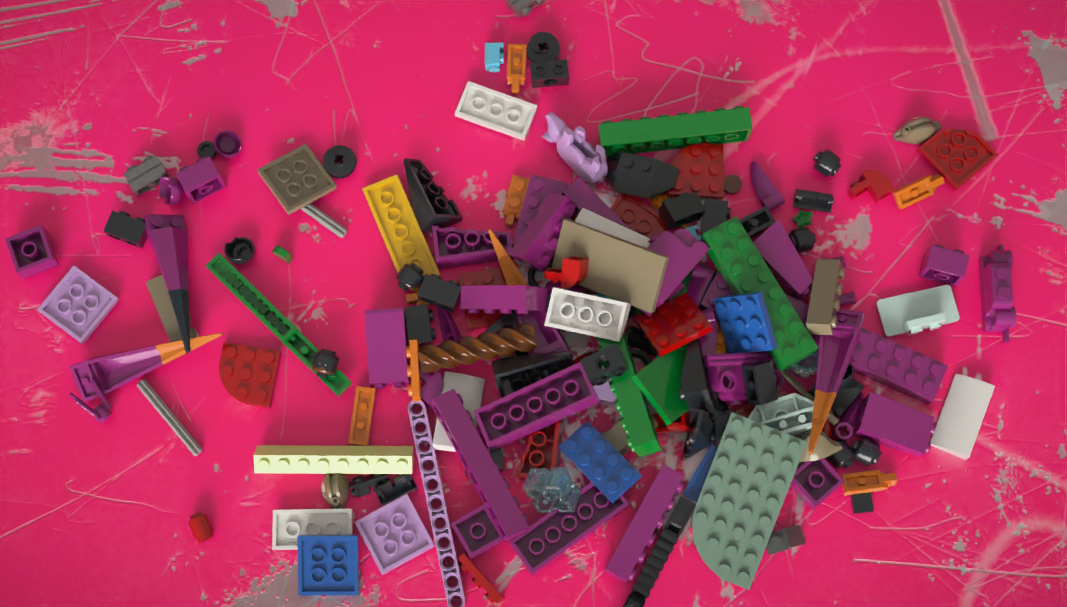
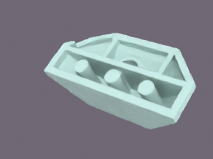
(788, 414)

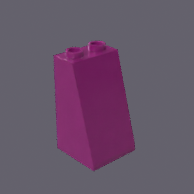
(784, 261)
(387, 347)
(894, 425)

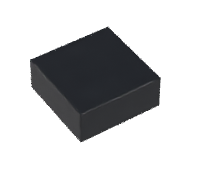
(861, 503)

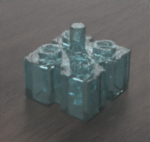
(552, 490)

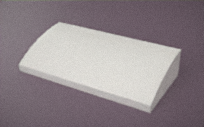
(605, 225)
(587, 314)
(471, 391)
(962, 415)

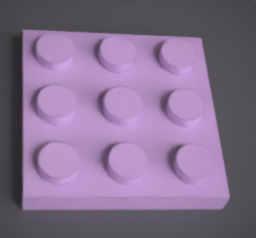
(78, 304)
(394, 534)

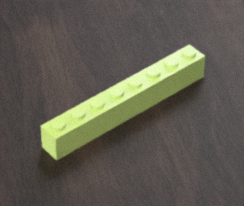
(334, 459)

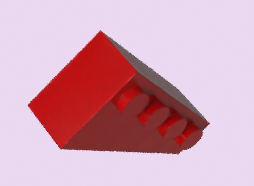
(542, 450)

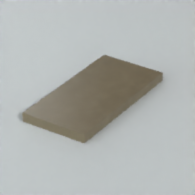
(615, 265)

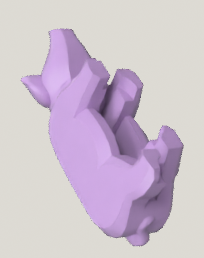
(575, 151)

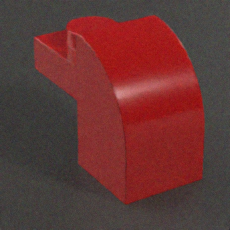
(875, 183)
(572, 273)
(679, 426)

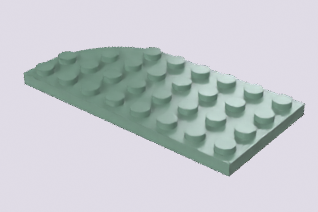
(743, 497)

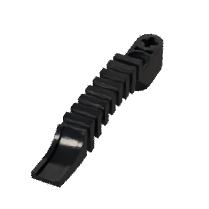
(659, 555)

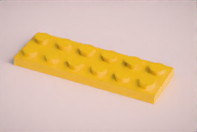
(399, 225)

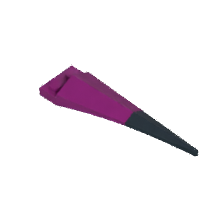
(170, 247)

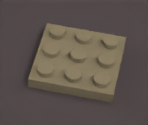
(297, 179)

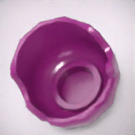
(227, 144)
(170, 189)

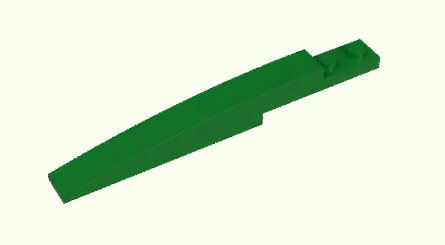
(273, 320)

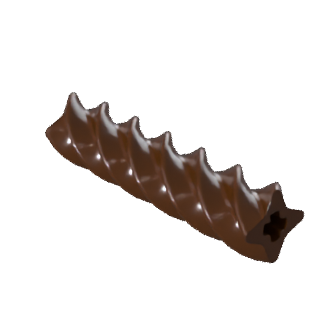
(471, 349)

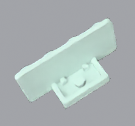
(917, 311)

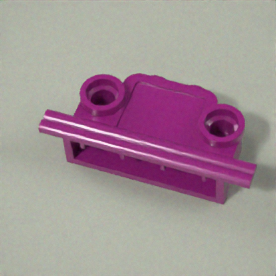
(683, 254)
(996, 292)
(726, 374)

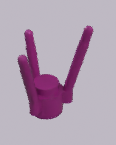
(101, 412)

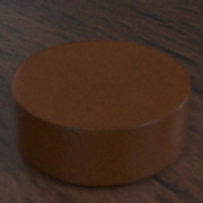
(732, 184)

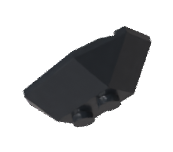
(640, 175)

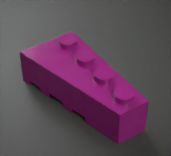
(466, 247)

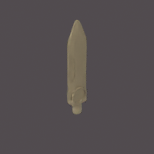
(831, 417)

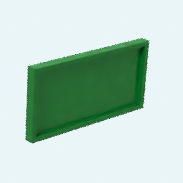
(661, 384)

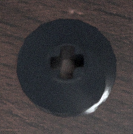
(543, 41)
(336, 169)

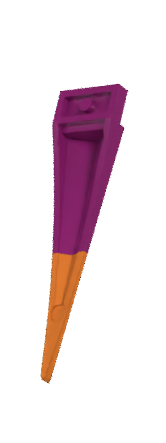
(548, 338)
(833, 360)
(122, 367)

